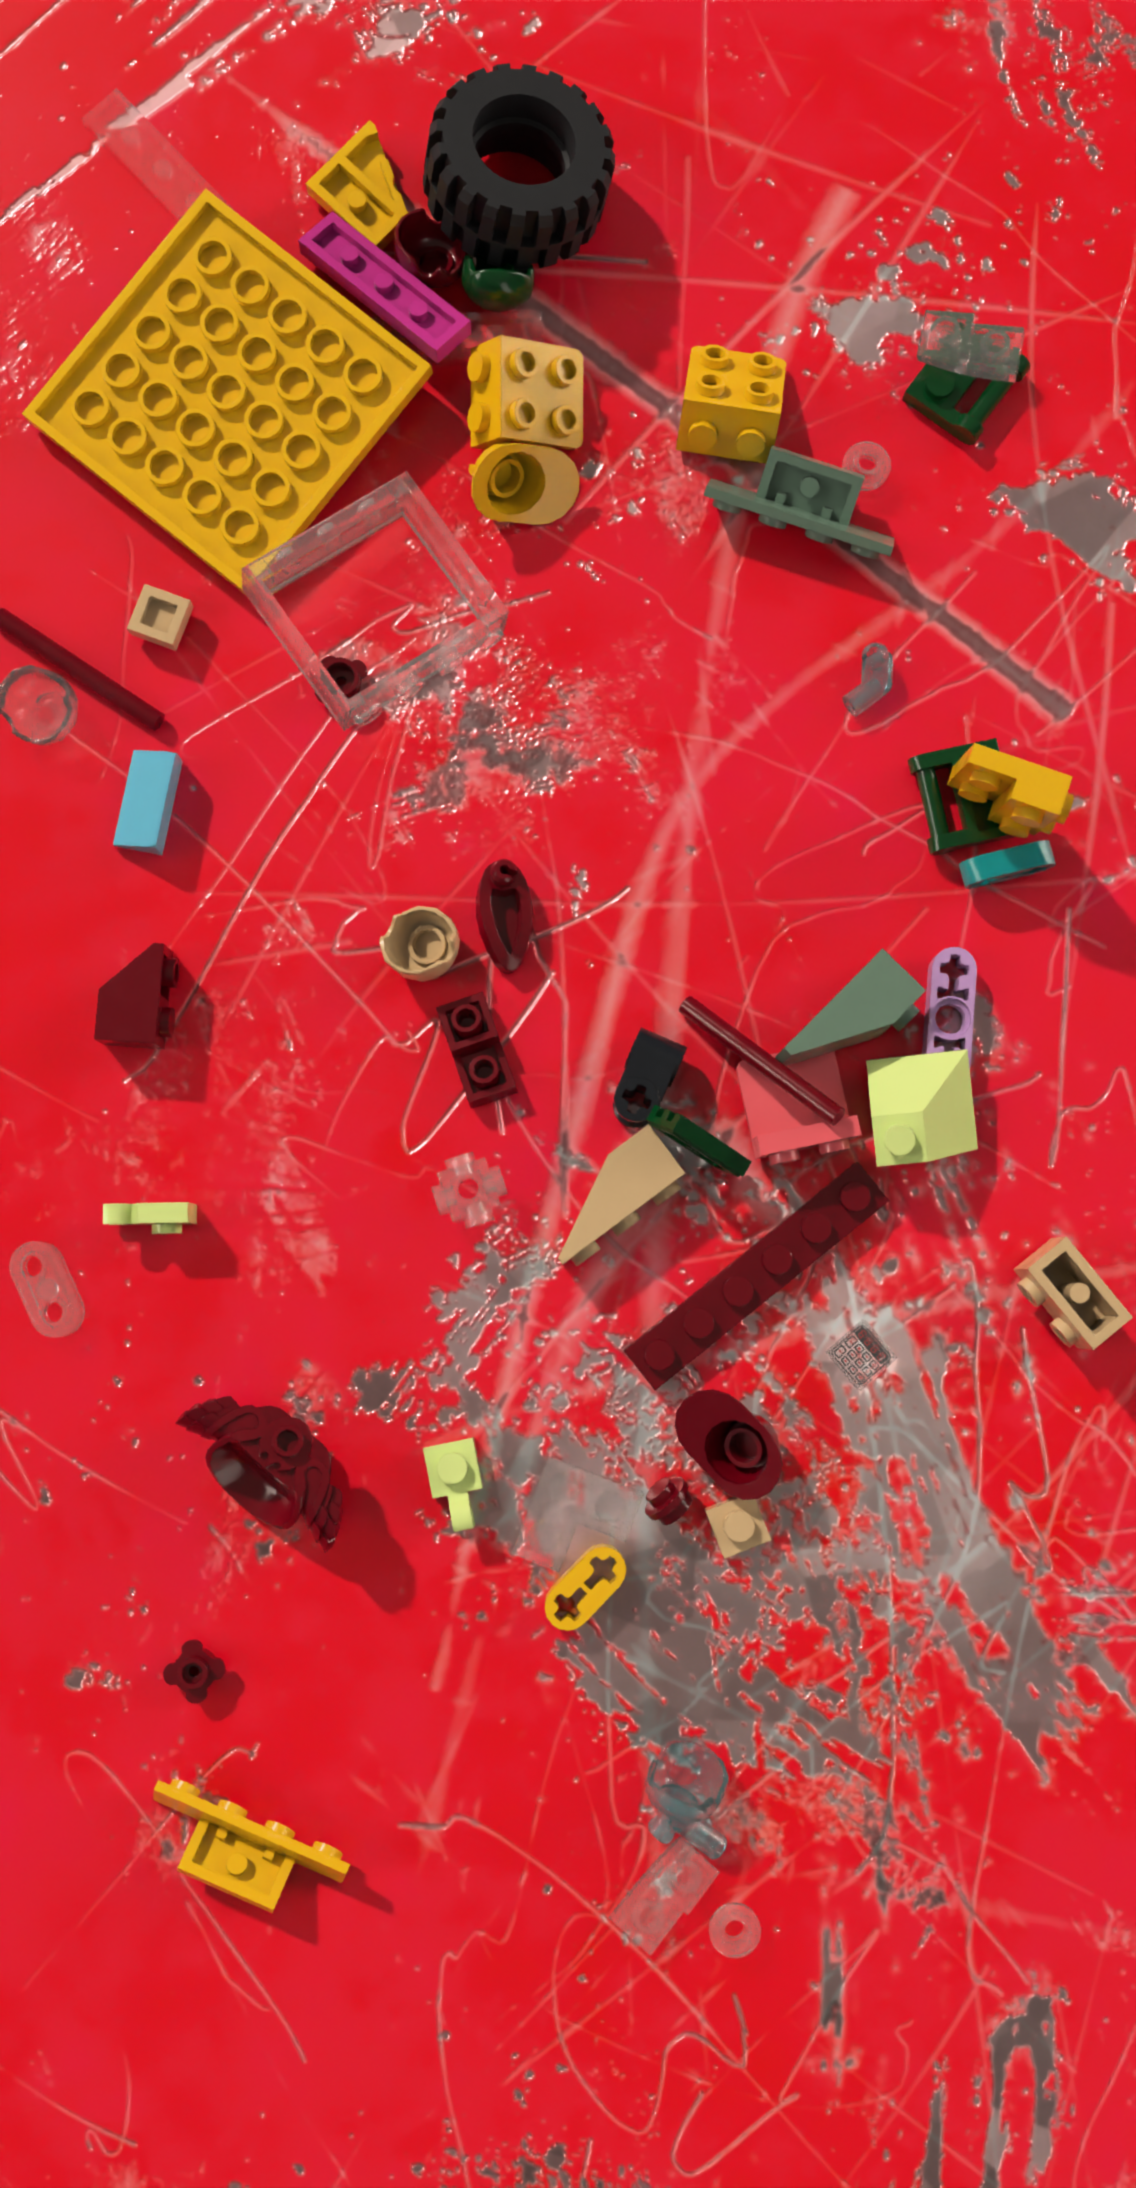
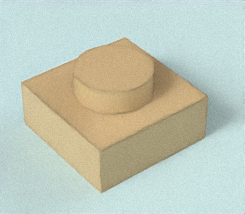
(160, 617)
(737, 1525)

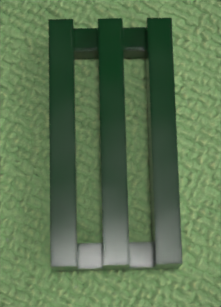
(698, 1141)

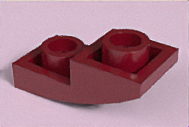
(476, 1050)

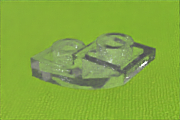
(971, 349)
(663, 1895)

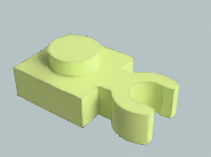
(164, 1217)

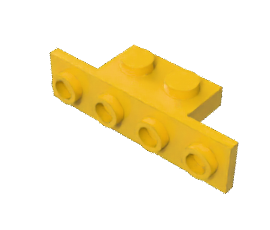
(241, 1854)

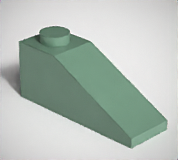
(860, 1012)

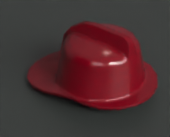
(730, 1443)

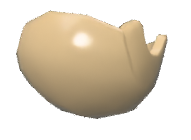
(420, 943)

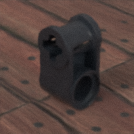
(648, 1071)

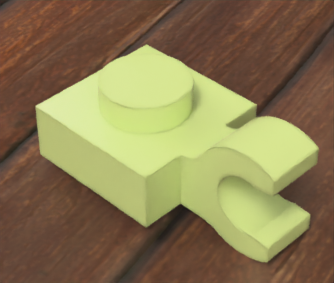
(453, 1473)

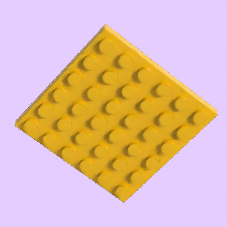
(227, 390)

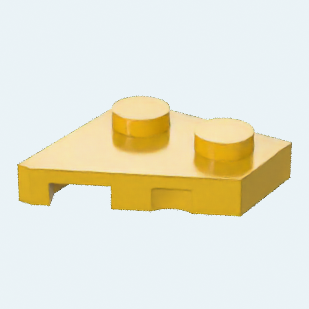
(361, 187)

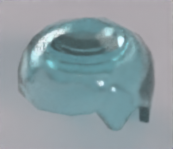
(686, 1782)

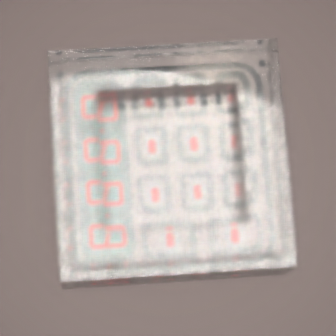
(861, 1354)

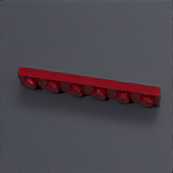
(755, 1275)

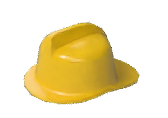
(523, 483)

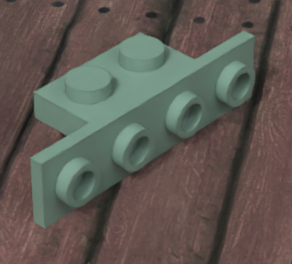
(805, 495)

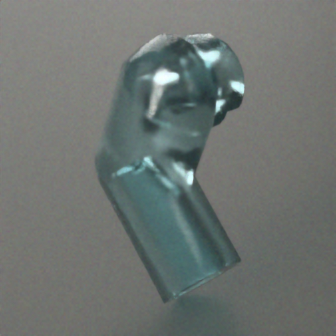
(875, 679)
(699, 1834)

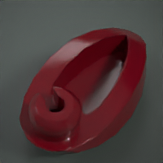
(504, 914)

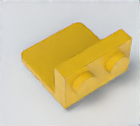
(525, 393)
(731, 403)

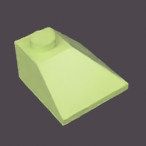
(921, 1107)

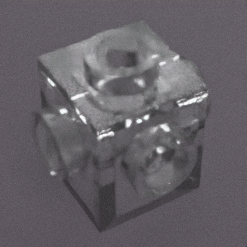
(479, 1208)

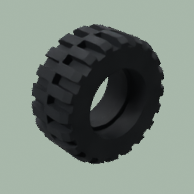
(526, 116)

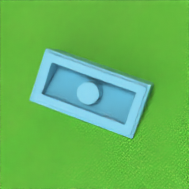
(148, 801)

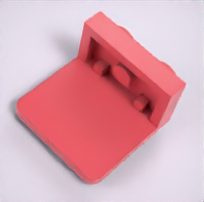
(784, 1125)

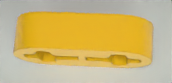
(594, 1596)

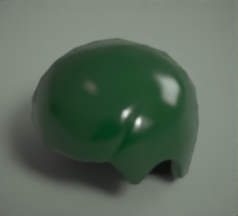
(496, 287)

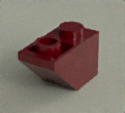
(135, 1002)

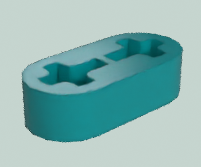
(1007, 864)

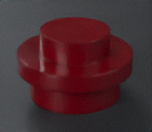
(668, 1500)

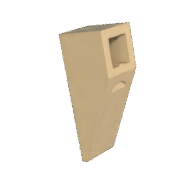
(628, 1179)

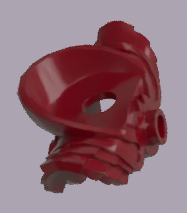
(269, 1465)

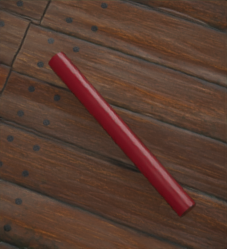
(80, 670)
(762, 1061)

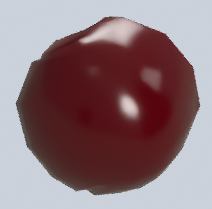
(427, 250)

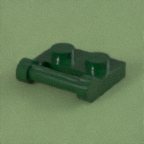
(939, 391)
(972, 814)

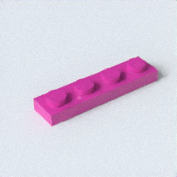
(385, 287)

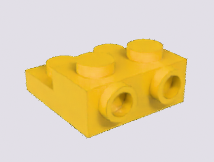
(1023, 793)

